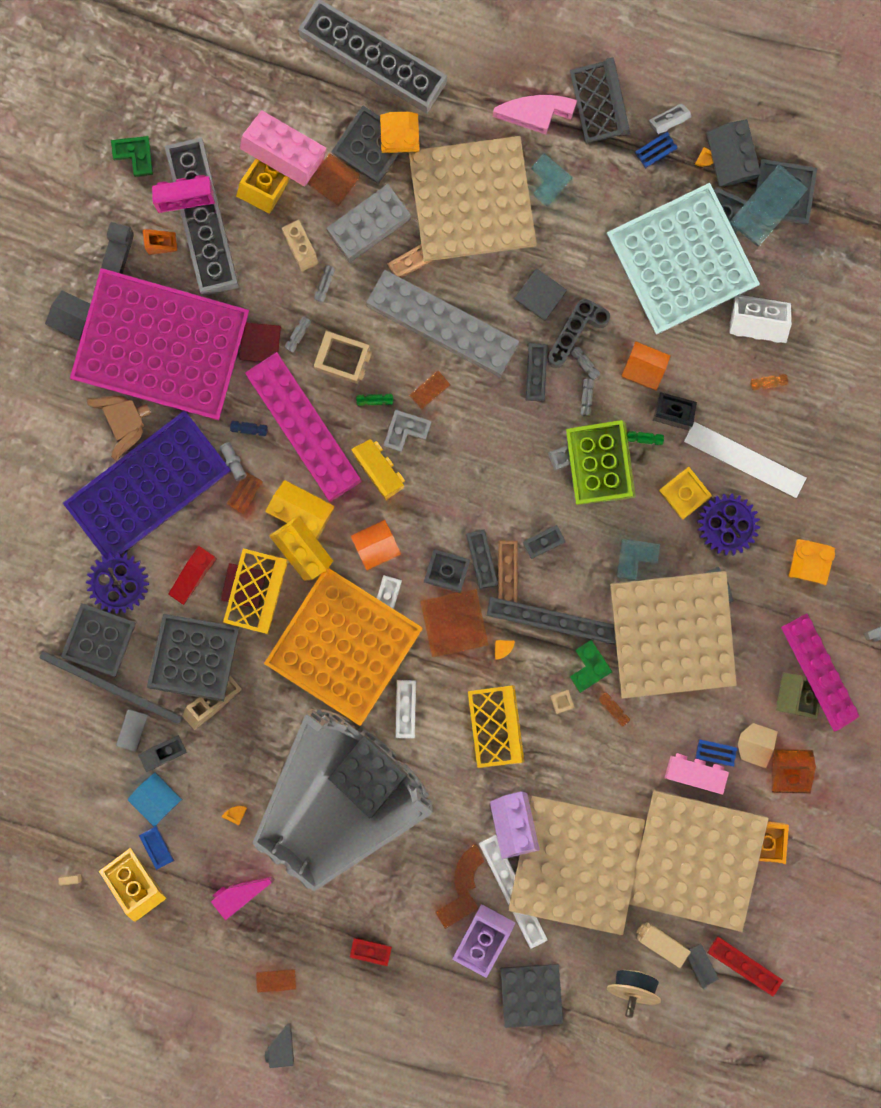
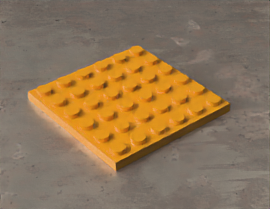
(343, 646)

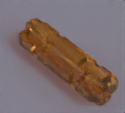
(769, 382)
(614, 709)

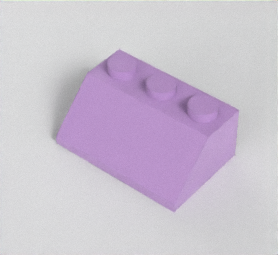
(514, 825)

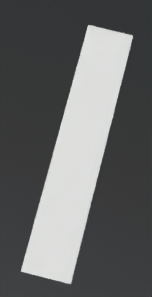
(745, 460)

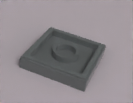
(540, 294)

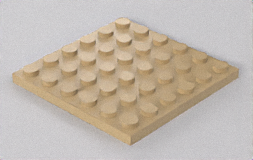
(472, 198)
(673, 634)
(698, 860)
(581, 868)

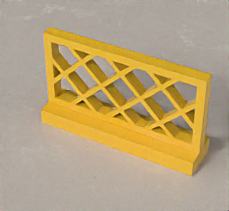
(272, 591)
(512, 721)

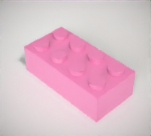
(282, 148)

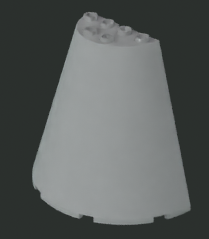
(316, 825)

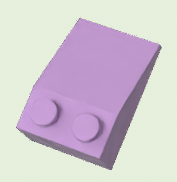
(484, 941)

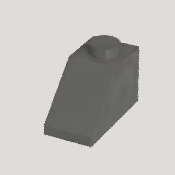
(162, 753)
(281, 1049)

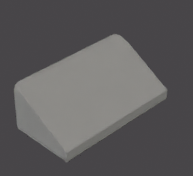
(131, 730)

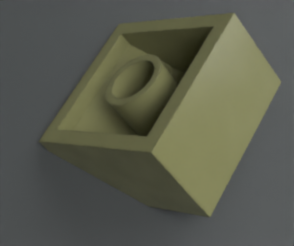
(797, 697)

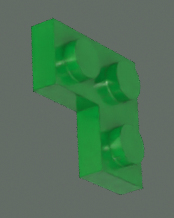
(136, 149)
(594, 669)

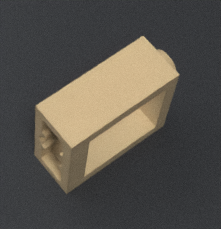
(300, 245)
(324, 350)
(662, 944)

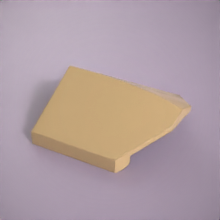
(757, 744)

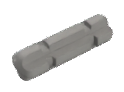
(324, 283)
(297, 334)
(585, 363)
(587, 395)

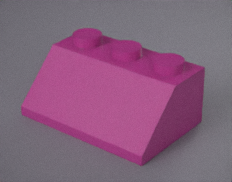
(182, 194)

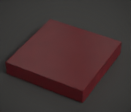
(259, 342)
(244, 579)

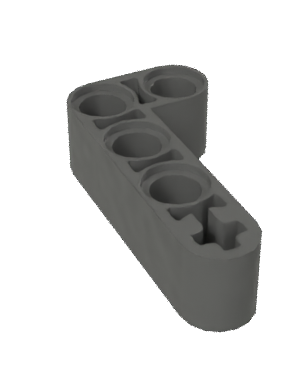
(118, 247)
(573, 335)

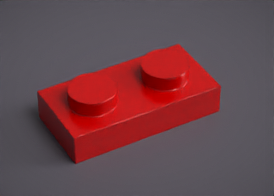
(370, 951)

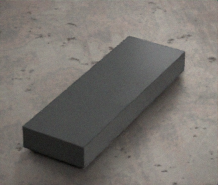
(536, 372)
(482, 559)

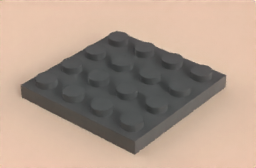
(193, 657)

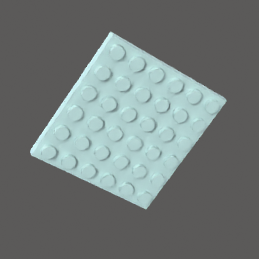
(683, 258)

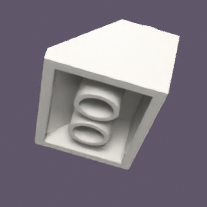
(760, 318)

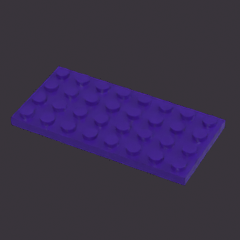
(147, 486)

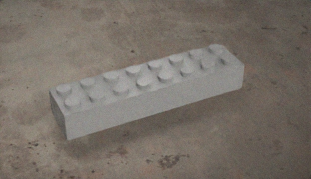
(372, 56)
(203, 223)
(442, 323)

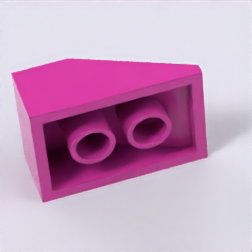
(236, 896)

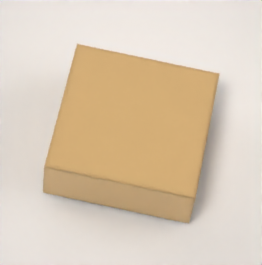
(562, 701)
(72, 879)

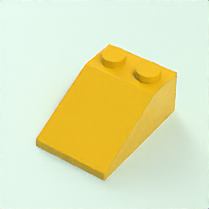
(262, 186)
(132, 885)

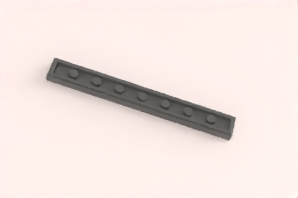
(551, 620)
(111, 687)

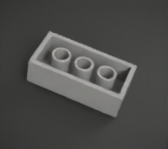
(368, 223)

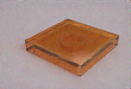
(334, 179)

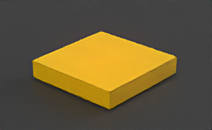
(685, 493)

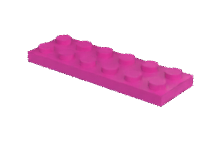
(820, 672)

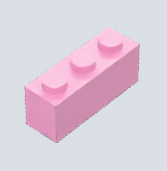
(697, 773)

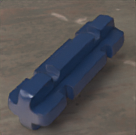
(248, 428)

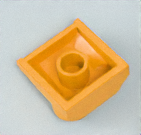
(399, 132)
(812, 561)
(775, 843)

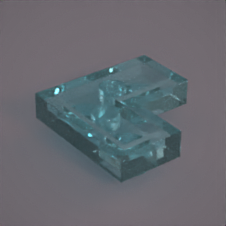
(555, 179)
(633, 552)

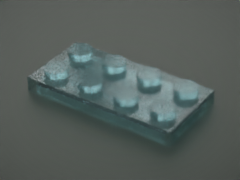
(768, 205)

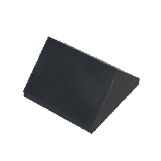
(675, 411)

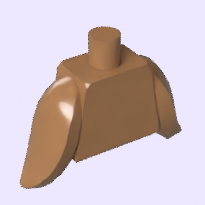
(123, 420)

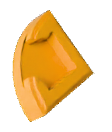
(704, 158)
(503, 648)
(235, 814)

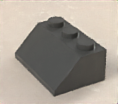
(733, 153)

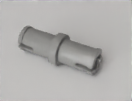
(233, 461)

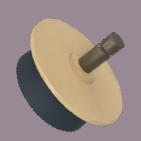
(636, 988)

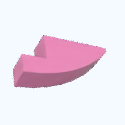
(535, 111)

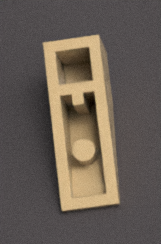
(203, 709)

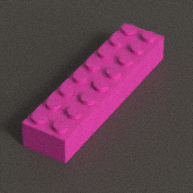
(303, 427)

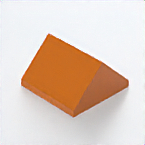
(646, 366)
(375, 545)

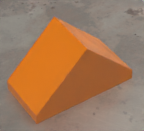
(159, 241)

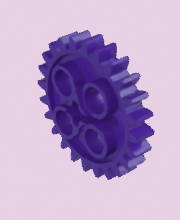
(715, 535)
(133, 574)

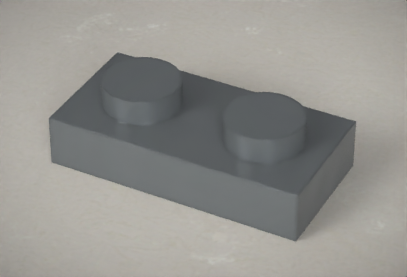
(544, 541)

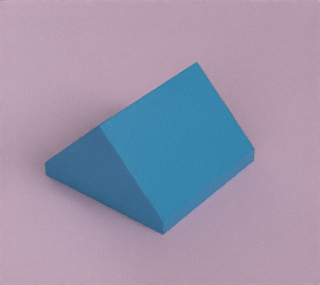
(154, 799)

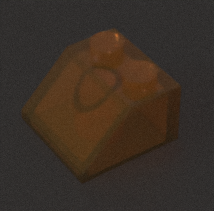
(793, 771)

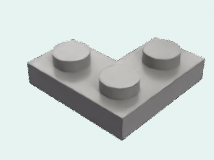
(403, 425)

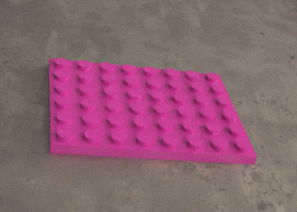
(159, 344)

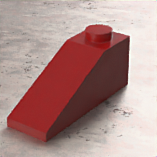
(192, 575)

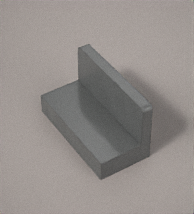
(701, 966)

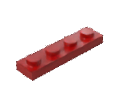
(745, 966)

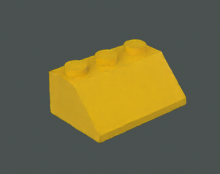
(378, 468)
(293, 501)
(301, 549)

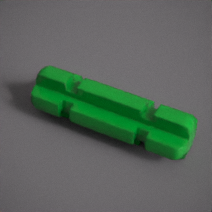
(374, 399)
(647, 438)

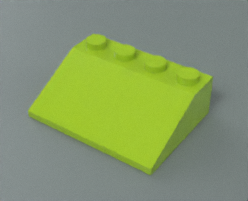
(600, 462)

